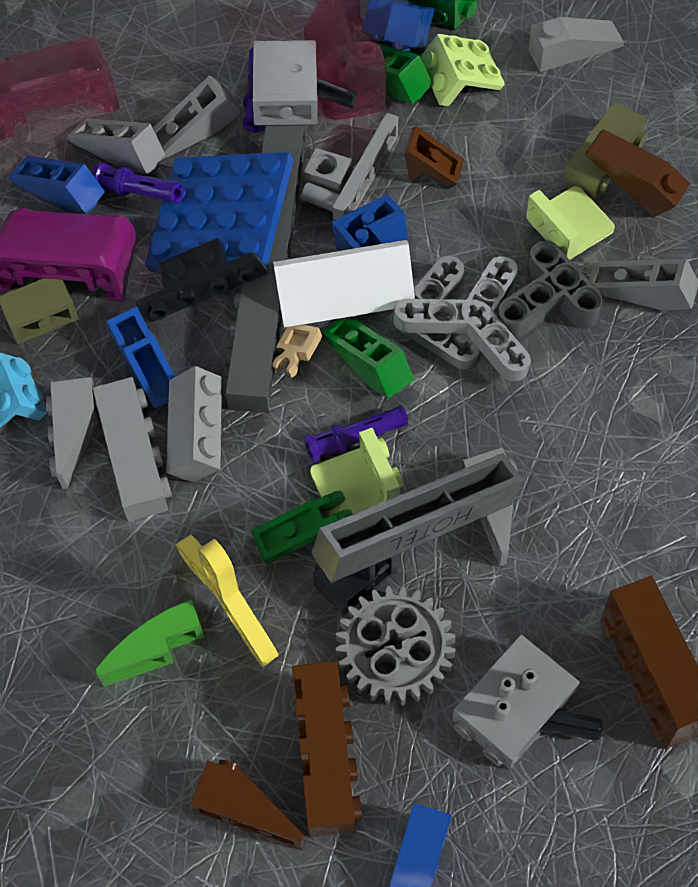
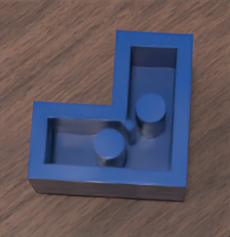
(398, 22)
(371, 225)

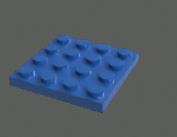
(226, 200)

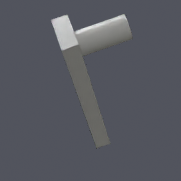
(361, 176)

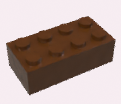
(655, 658)

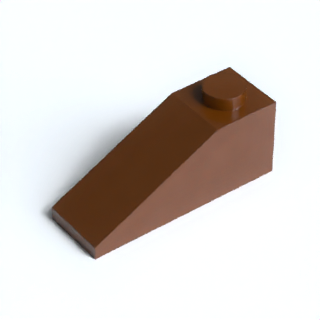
(639, 173)
(235, 800)

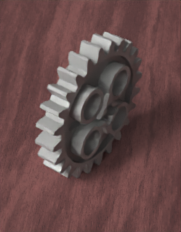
(409, 674)

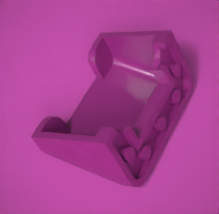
(67, 248)

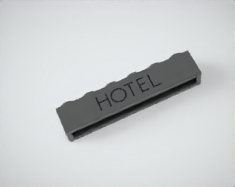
(415, 517)

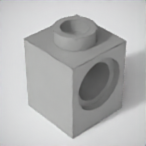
(327, 170)

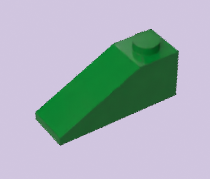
(405, 74)
(370, 356)

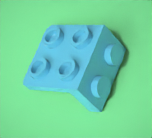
(18, 391)

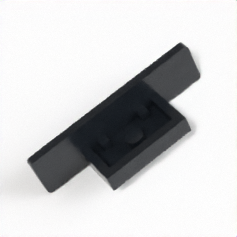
(197, 277)

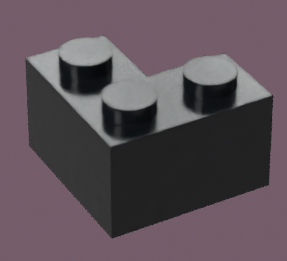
(347, 590)

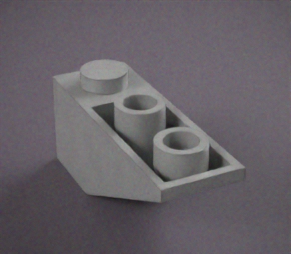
(74, 424)

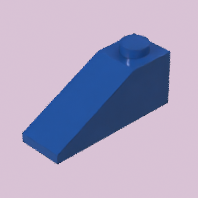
(59, 182)

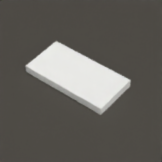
(344, 283)

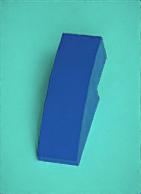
(142, 355)
(421, 848)

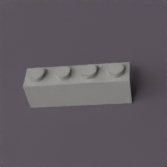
(130, 449)

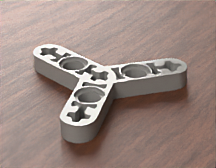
(463, 324)

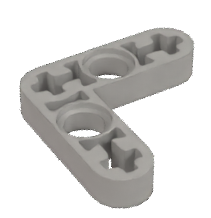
(432, 280)

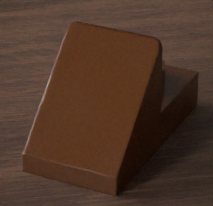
(430, 156)

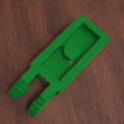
(297, 527)

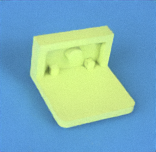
(457, 63)
(569, 220)
(360, 474)

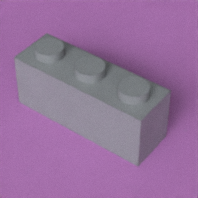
(194, 424)

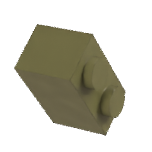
(37, 308)

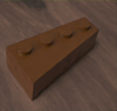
(324, 749)

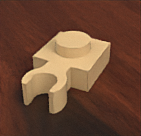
(295, 345)

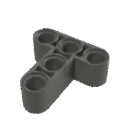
(547, 288)

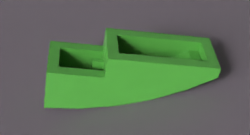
(151, 644)

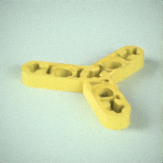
(217, 573)

